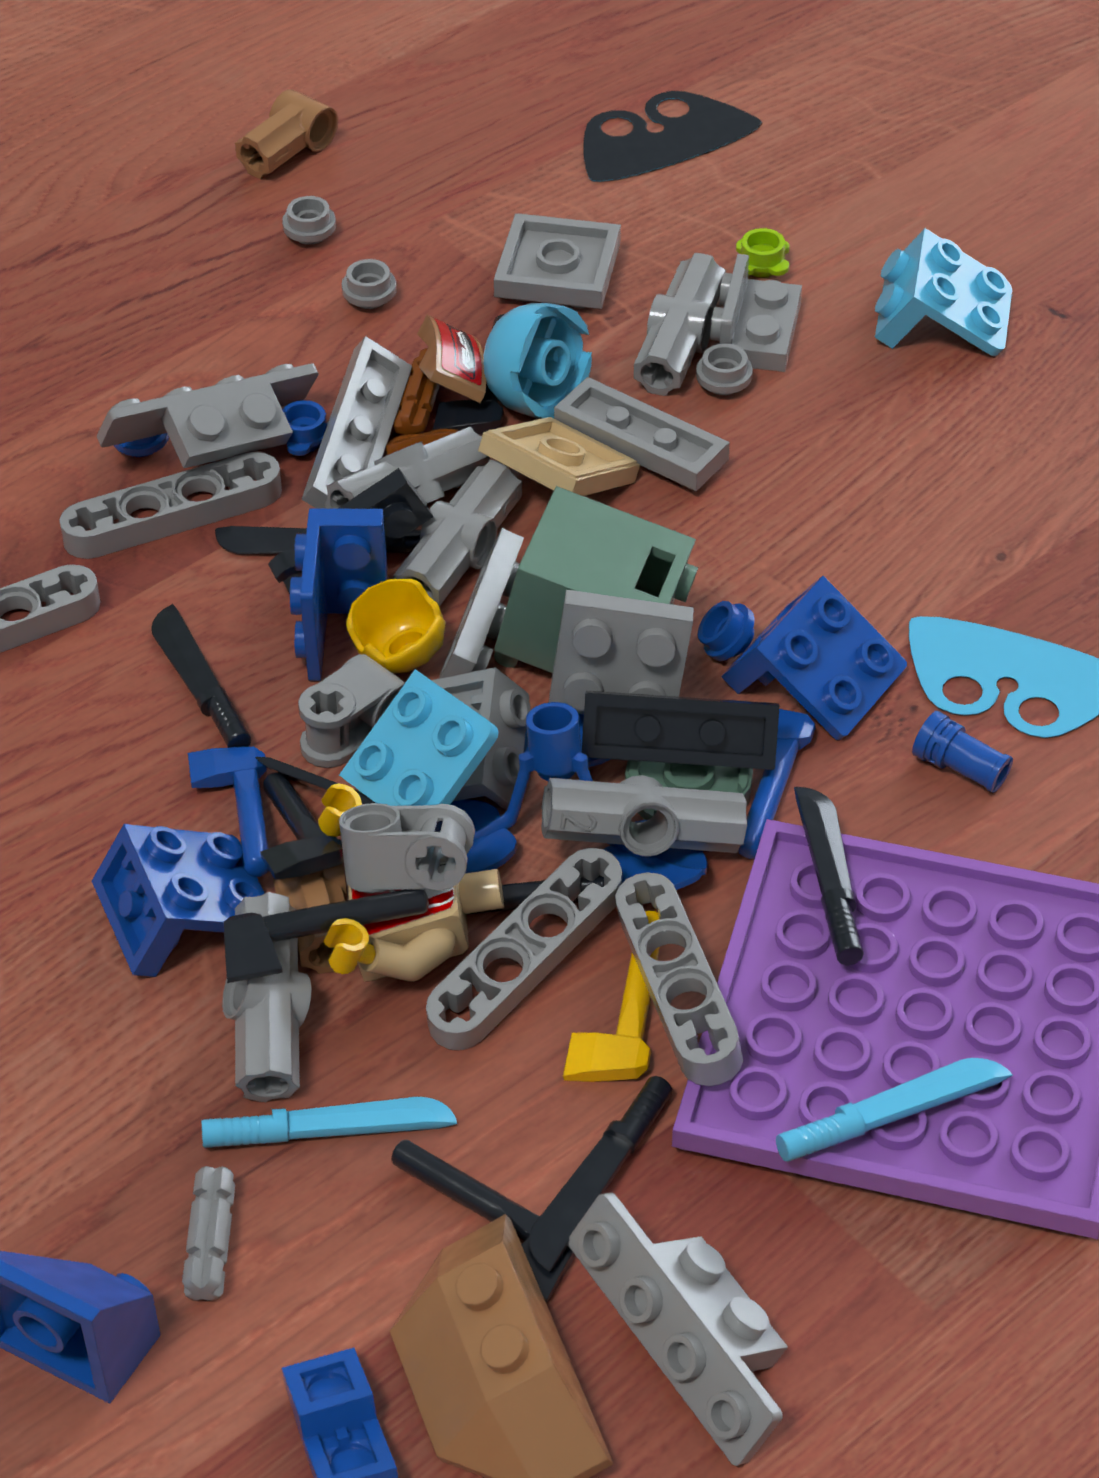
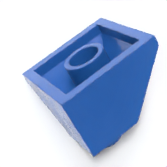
(75, 1320)

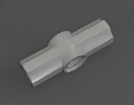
(679, 324)
(428, 468)
(462, 530)
(605, 809)
(268, 1015)

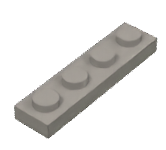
(359, 418)

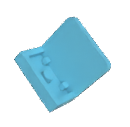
(947, 286)
(420, 747)

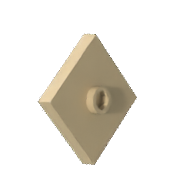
(559, 456)

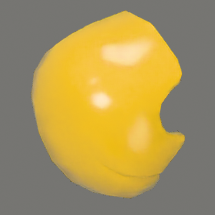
(396, 624)

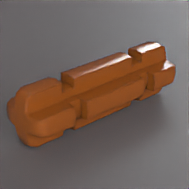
(416, 401)

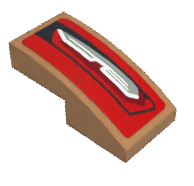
(453, 358)

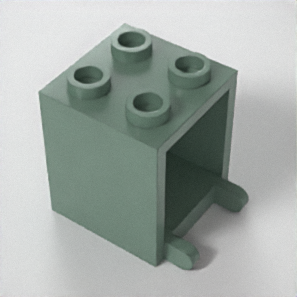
(590, 551)

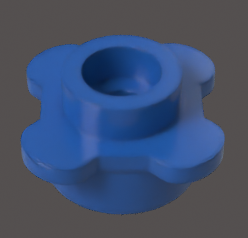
(308, 426)

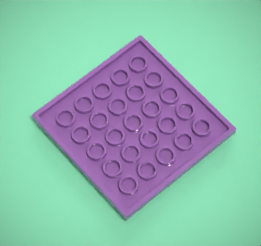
(951, 970)

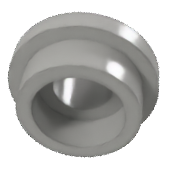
(308, 220)
(368, 284)
(724, 369)

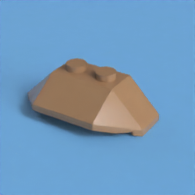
(494, 1366)

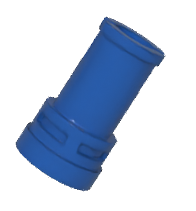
(947, 744)

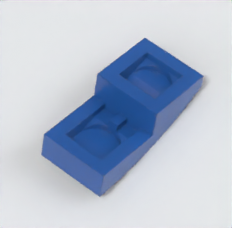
(338, 1418)

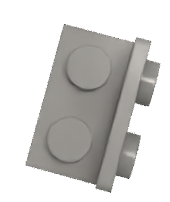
(757, 316)
(506, 707)

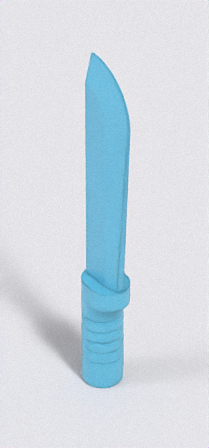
(891, 1105)
(339, 1120)

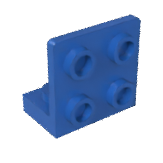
(338, 562)
(822, 658)
(166, 883)

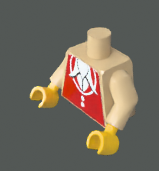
(412, 944)

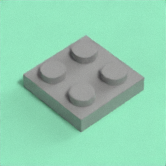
(557, 261)
(619, 647)

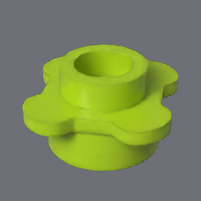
(765, 252)

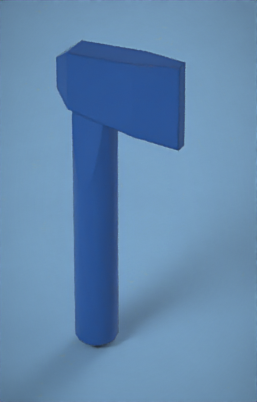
(794, 733)
(239, 768)

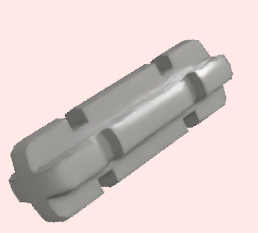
(208, 1233)

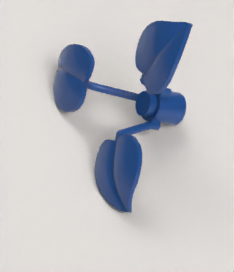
(555, 751)

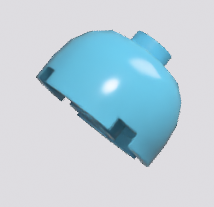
(536, 357)

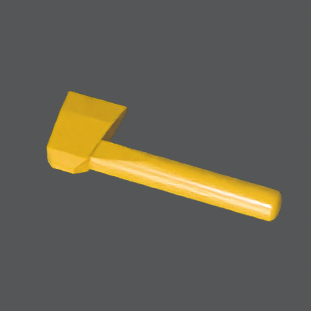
(618, 1056)

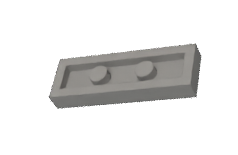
(643, 433)
(484, 611)

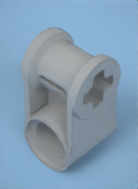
(344, 710)
(400, 849)

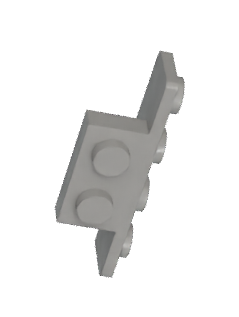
(214, 420)
(689, 1321)

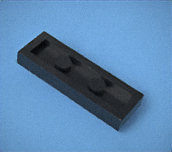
(680, 730)

